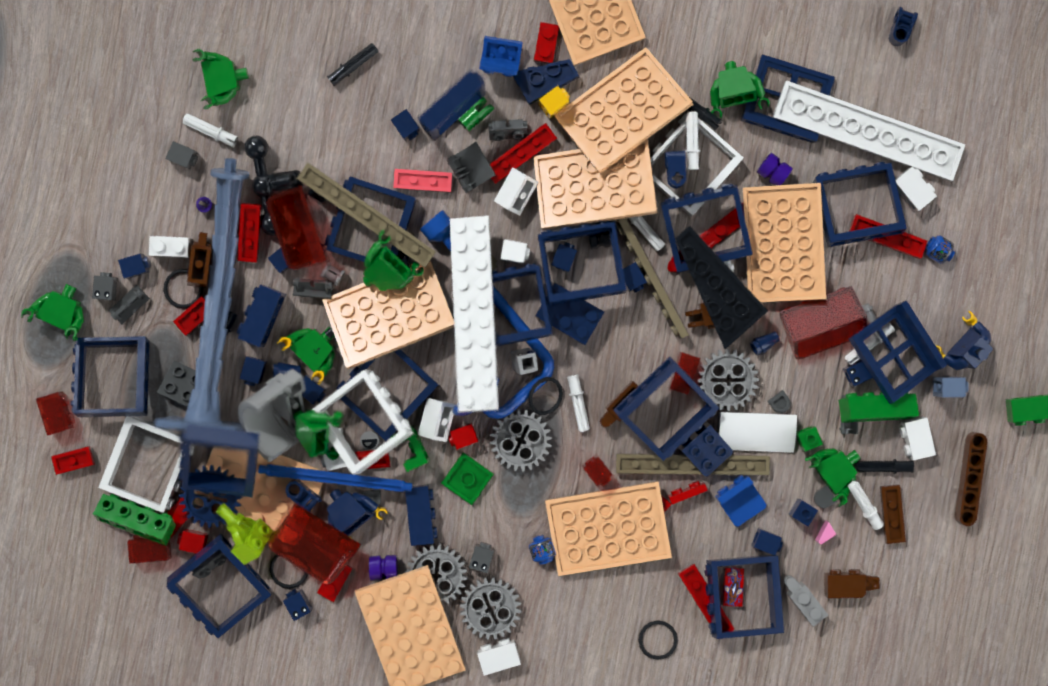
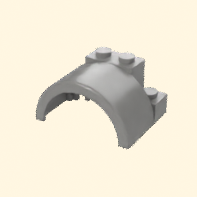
(264, 411)

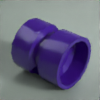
(774, 170)
(382, 567)

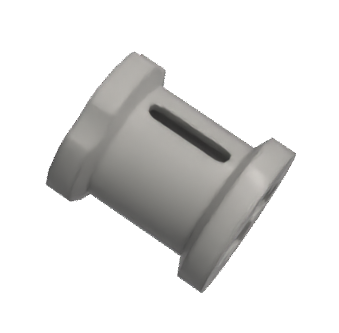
(332, 273)

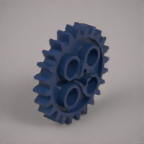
(206, 513)

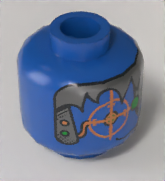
(940, 249)
(542, 550)

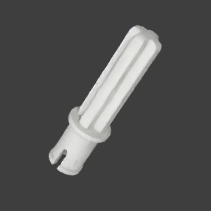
(210, 130)
(692, 141)
(647, 232)
(870, 342)
(578, 402)
(868, 510)

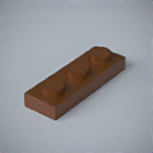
(892, 514)

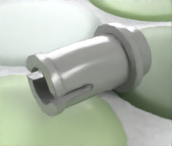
(868, 310)

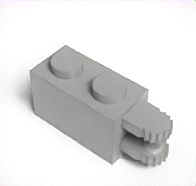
(805, 601)

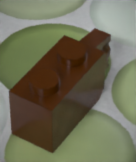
(199, 262)
(848, 584)

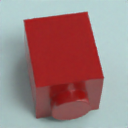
(463, 436)
(192, 540)

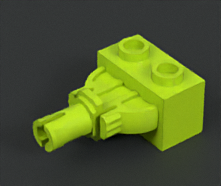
(247, 534)

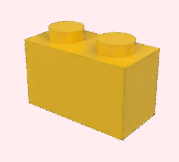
(554, 101)

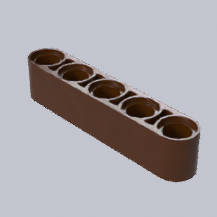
(975, 487)

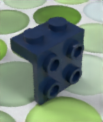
(706, 449)

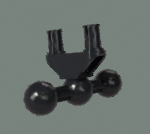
(267, 184)

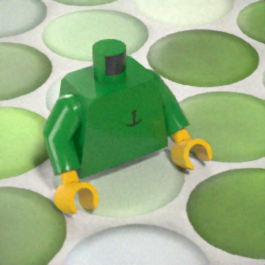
(313, 349)

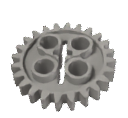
(727, 362)
(536, 447)
(452, 576)
(506, 601)

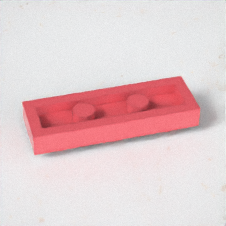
(422, 180)

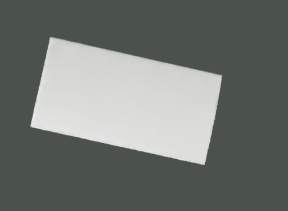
(758, 431)

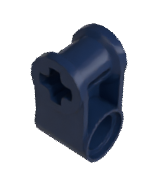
(903, 23)
(675, 164)
(303, 496)

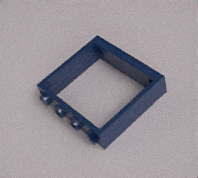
(452, 104)
(707, 194)
(337, 221)
(867, 233)
(513, 273)
(590, 293)
(79, 368)
(649, 386)
(408, 411)
(224, 439)
(247, 571)
(774, 595)

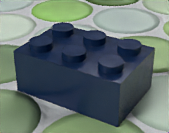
(261, 315)
(573, 318)

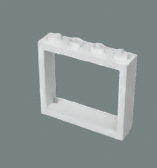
(716, 139)
(392, 410)
(116, 457)

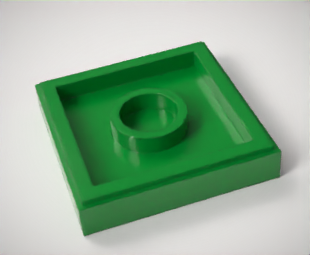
(467, 478)

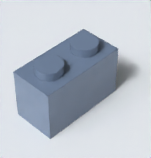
(950, 386)

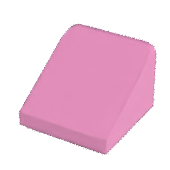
(825, 533)

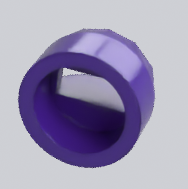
(201, 208)

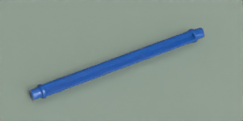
(334, 477)

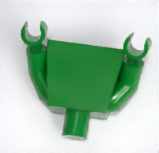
(220, 77)
(735, 88)
(386, 269)
(58, 310)
(313, 432)
(835, 470)

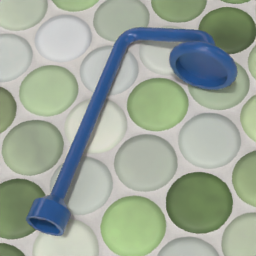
(439, 230)

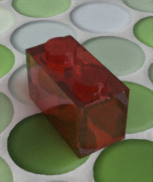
(689, 365)
(55, 413)
(597, 471)
(145, 550)

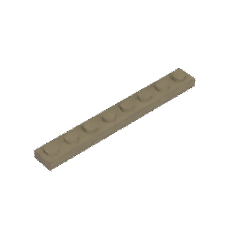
(366, 214)
(651, 278)
(682, 465)

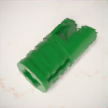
(473, 117)

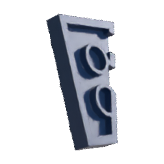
(540, 80)

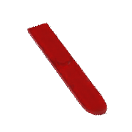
(715, 233)

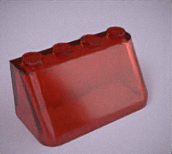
(297, 229)
(823, 322)
(312, 544)

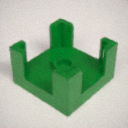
(416, 447)

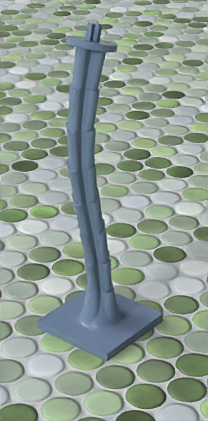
(205, 399)

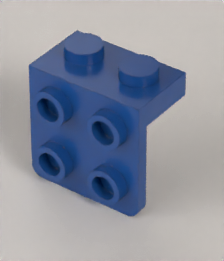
(501, 56)
(740, 500)

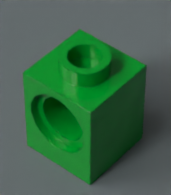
(808, 438)

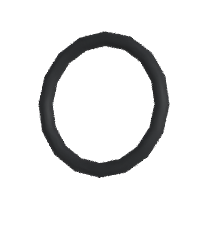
(167, 295)
(533, 389)
(280, 583)
(674, 643)

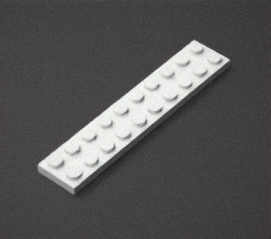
(868, 131)
(474, 314)

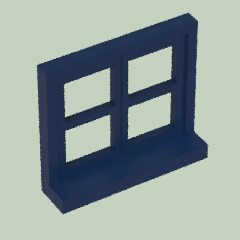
(768, 122)
(916, 337)

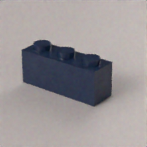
(421, 515)

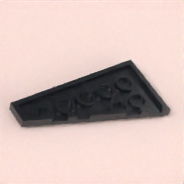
(725, 296)

